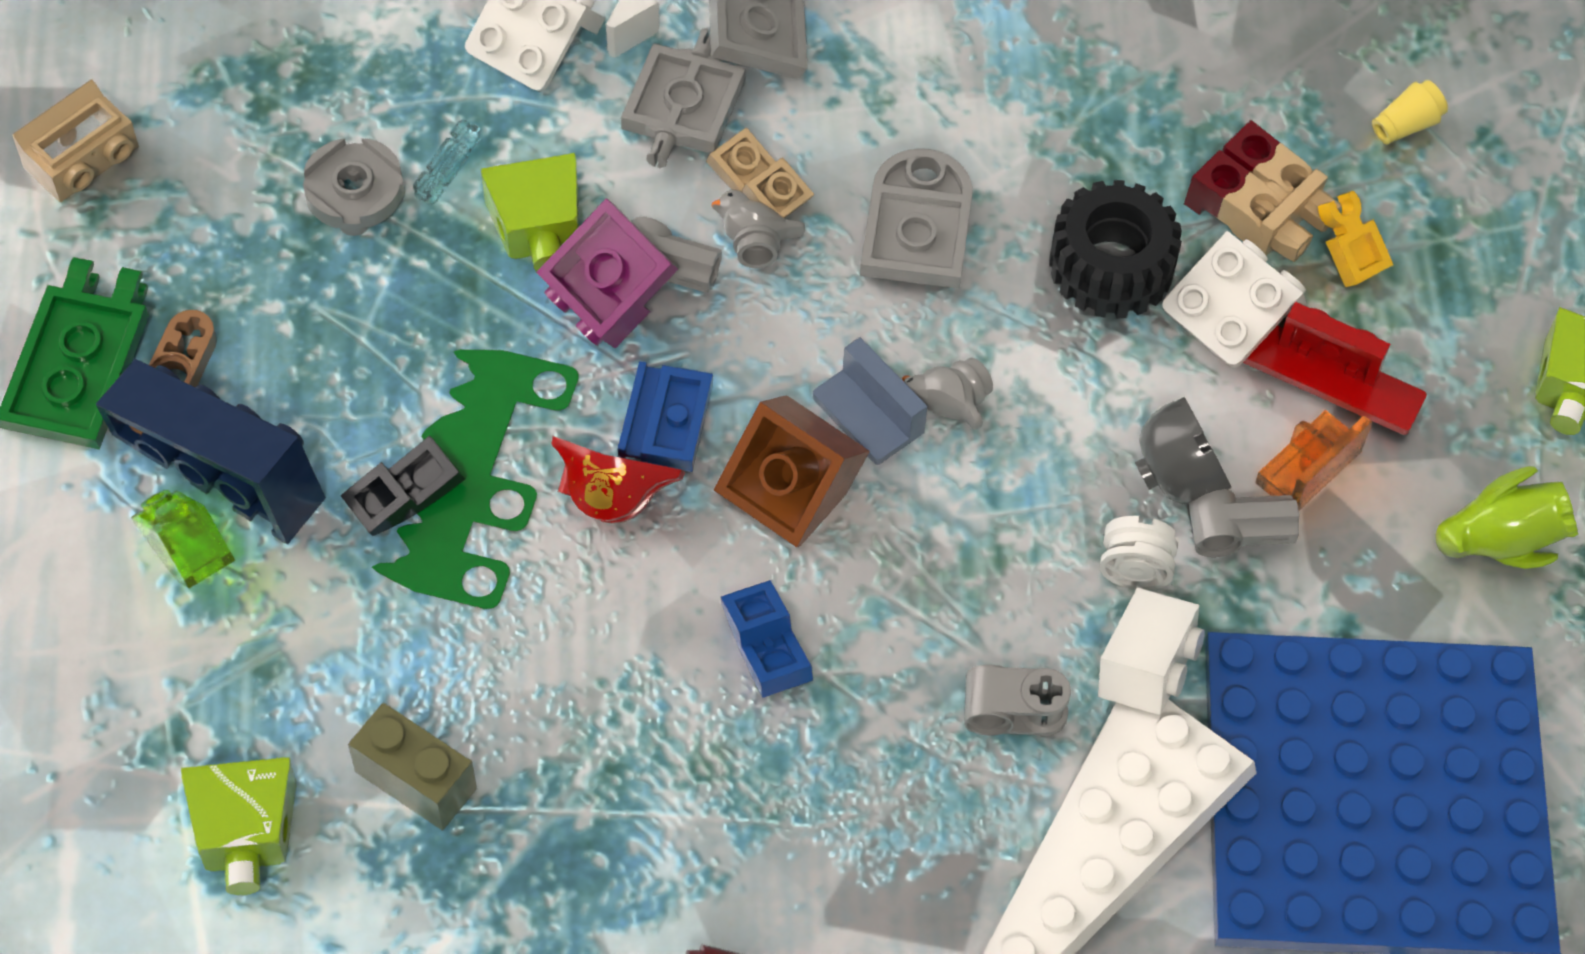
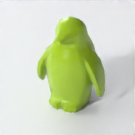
(1510, 522)

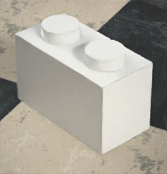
(1150, 651)

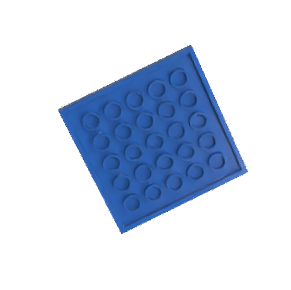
(1385, 797)

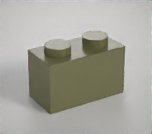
(412, 766)

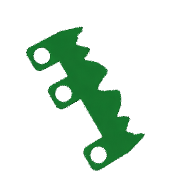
(472, 444)

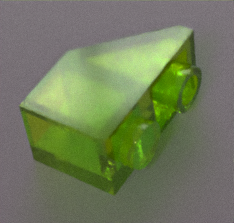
(183, 536)

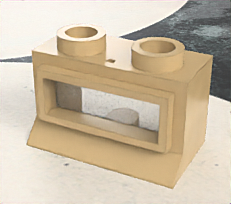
(75, 141)

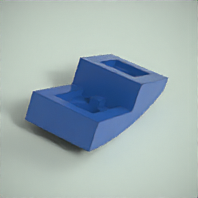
(766, 638)

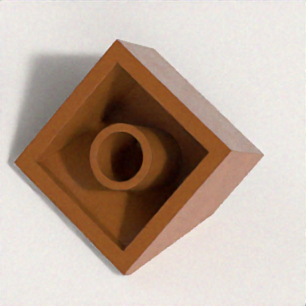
(790, 469)

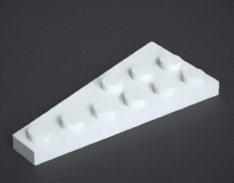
(1123, 819)

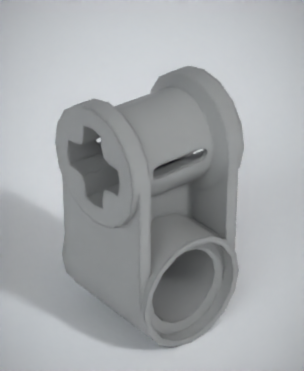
(1009, 701)

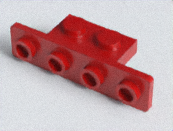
(1338, 367)

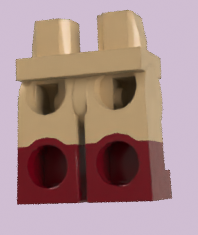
(1261, 192)

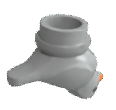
(754, 228)
(954, 390)

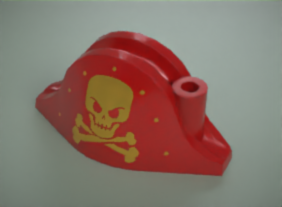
(608, 485)

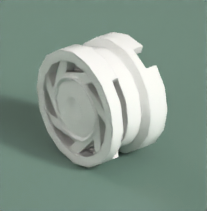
(1139, 553)

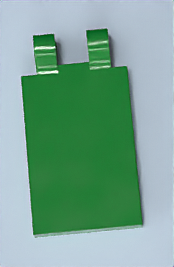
(75, 356)

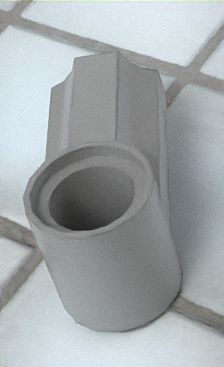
(695, 262)
(1227, 523)

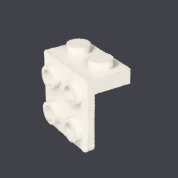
(530, 36)
(1233, 299)

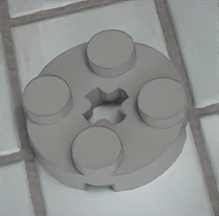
(358, 208)

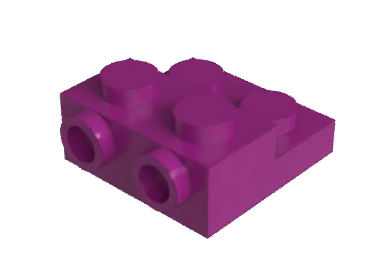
(606, 275)

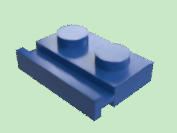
(665, 416)

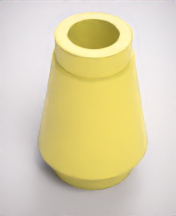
(1411, 112)

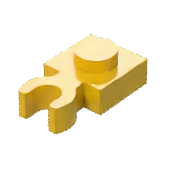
(1357, 244)

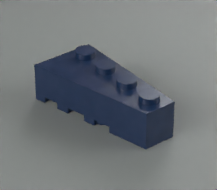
(215, 445)

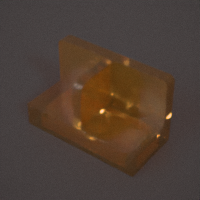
(1313, 457)

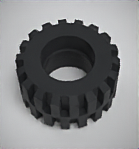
(1122, 217)

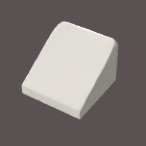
(631, 25)

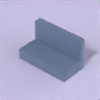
(872, 403)

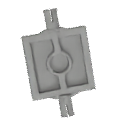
(682, 99)

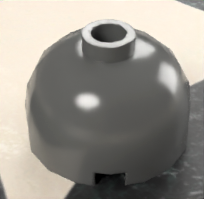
(1179, 455)

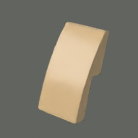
(752, 170)

